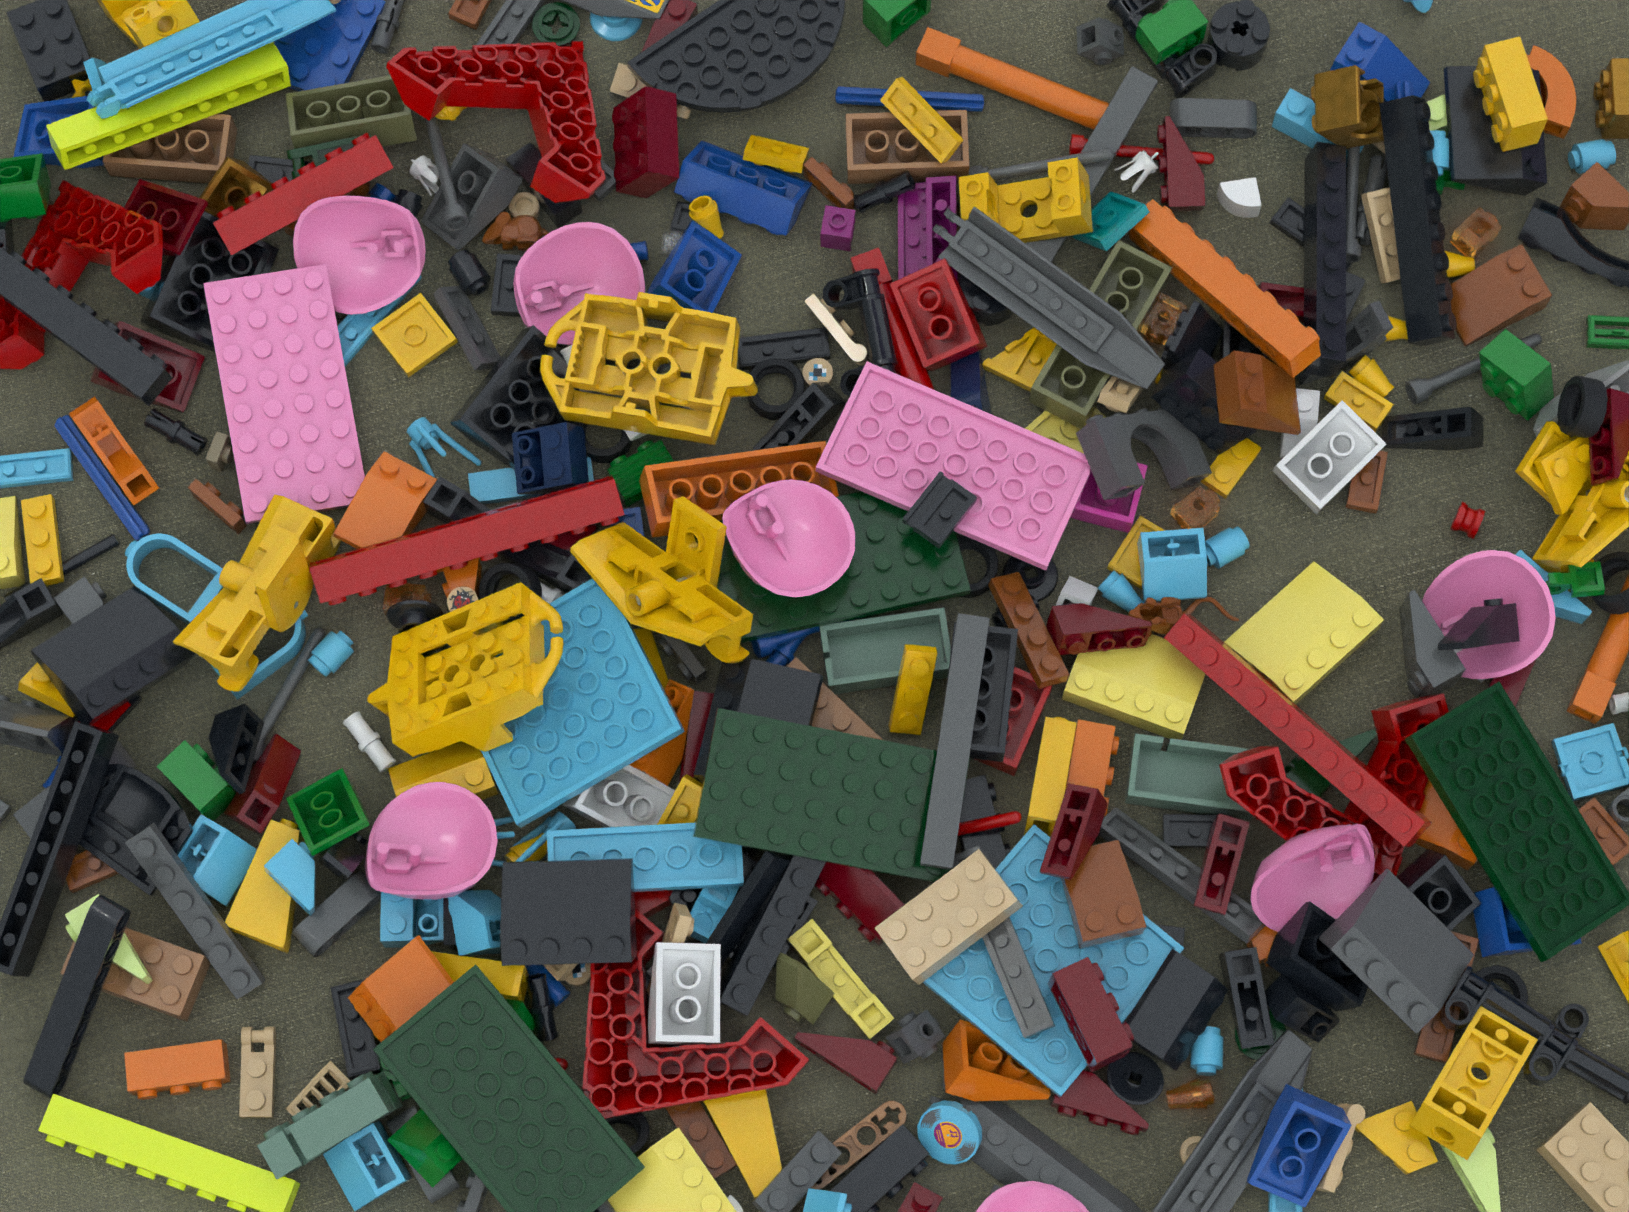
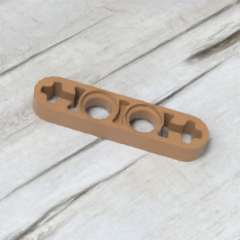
(855, 1148)

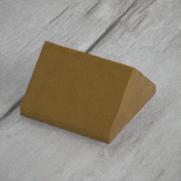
(232, 184)

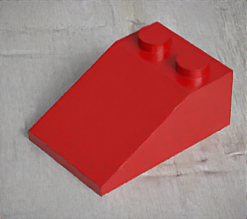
(938, 315)

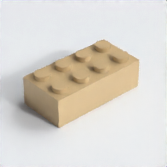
(948, 917)
(1591, 1159)

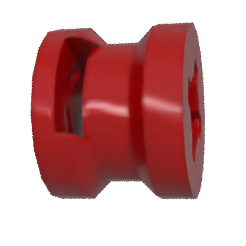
(1467, 520)

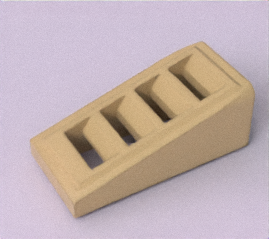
(328, 1070)

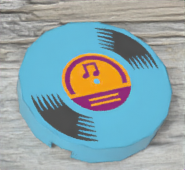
(949, 1132)

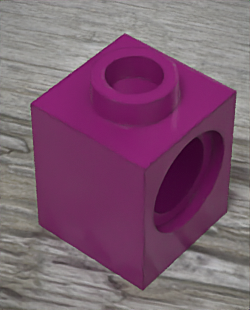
(837, 228)

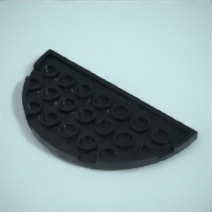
(742, 53)

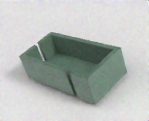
(870, 650)
(1181, 777)
(322, 1128)

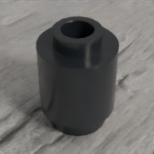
(469, 272)

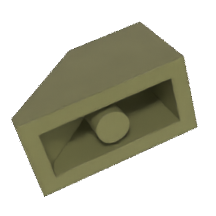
(800, 990)

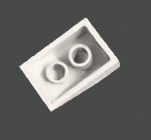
(1329, 457)
(623, 800)
(685, 994)

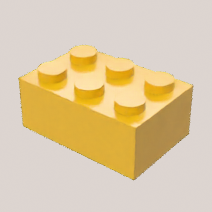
(1510, 94)

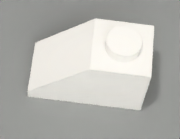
(1308, 414)

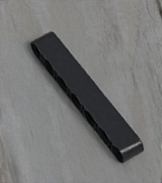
(77, 996)

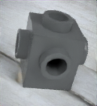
(1100, 41)
(915, 1036)

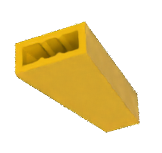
(1050, 773)
(261, 906)
(508, 980)
(749, 1136)

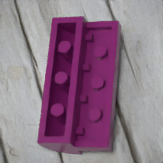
(917, 215)

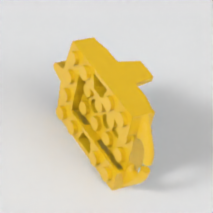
(619, 332)
(465, 688)

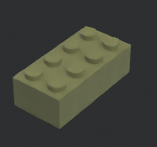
(350, 111)

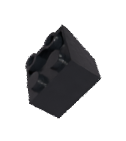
(1193, 331)

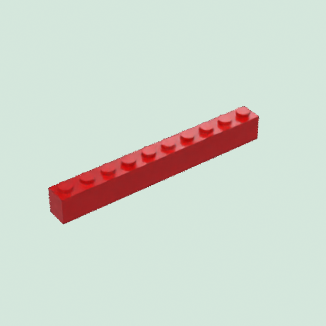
(466, 539)
(1298, 730)

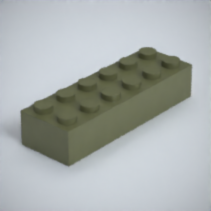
(1130, 285)

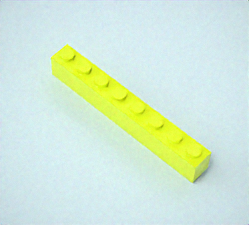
(222, 88)
(166, 1156)

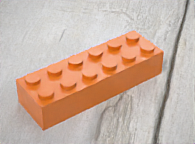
(722, 479)

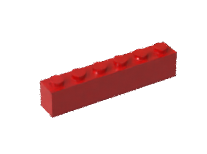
(290, 198)

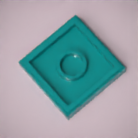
(1112, 220)

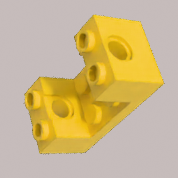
(149, 19)
(1060, 198)
(1458, 1102)

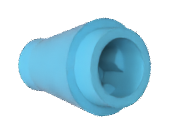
(1119, 591)

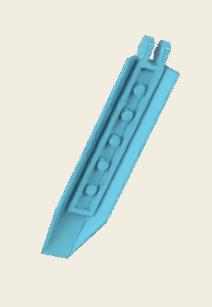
(200, 50)

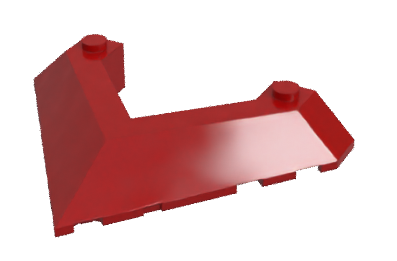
(535, 77)
(70, 235)
(1261, 787)
(632, 1078)

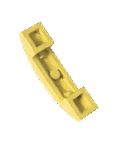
(848, 989)

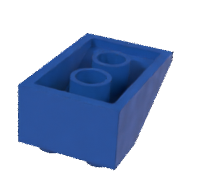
(1379, 60)
(33, 133)
(696, 270)
(1497, 928)
(1298, 1145)

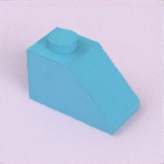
(295, 873)

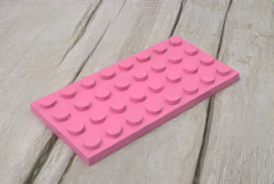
(285, 389)
(903, 434)

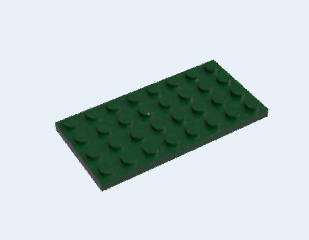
(887, 573)
(817, 794)
(1519, 821)
(506, 1102)

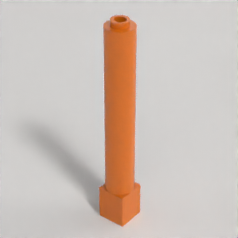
(947, 56)
(1603, 668)

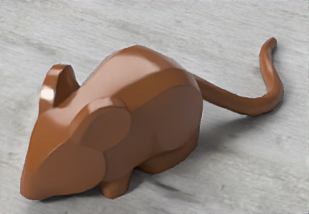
(515, 231)
(1167, 612)

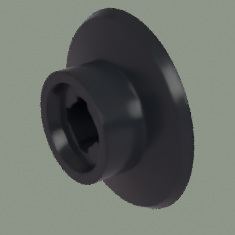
(1039, 586)
(412, 613)
(1140, 1069)

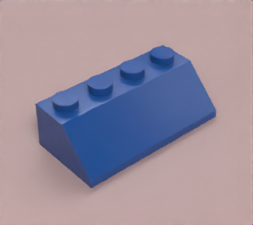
(742, 188)

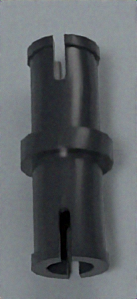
(884, 192)
(175, 432)
(542, 1007)

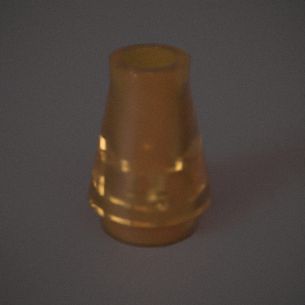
(1191, 1095)

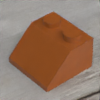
(1597, 201)

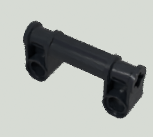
(1180, 72)
(863, 291)
(1552, 1044)
(1589, 1065)

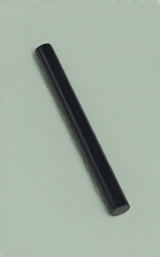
(80, 558)

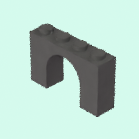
(1110, 456)

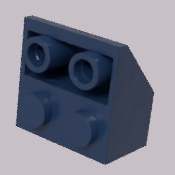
(549, 458)

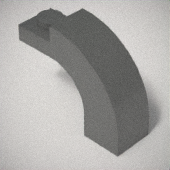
(1362, 336)

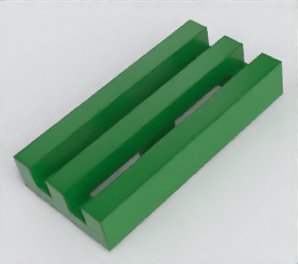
(1591, 332)

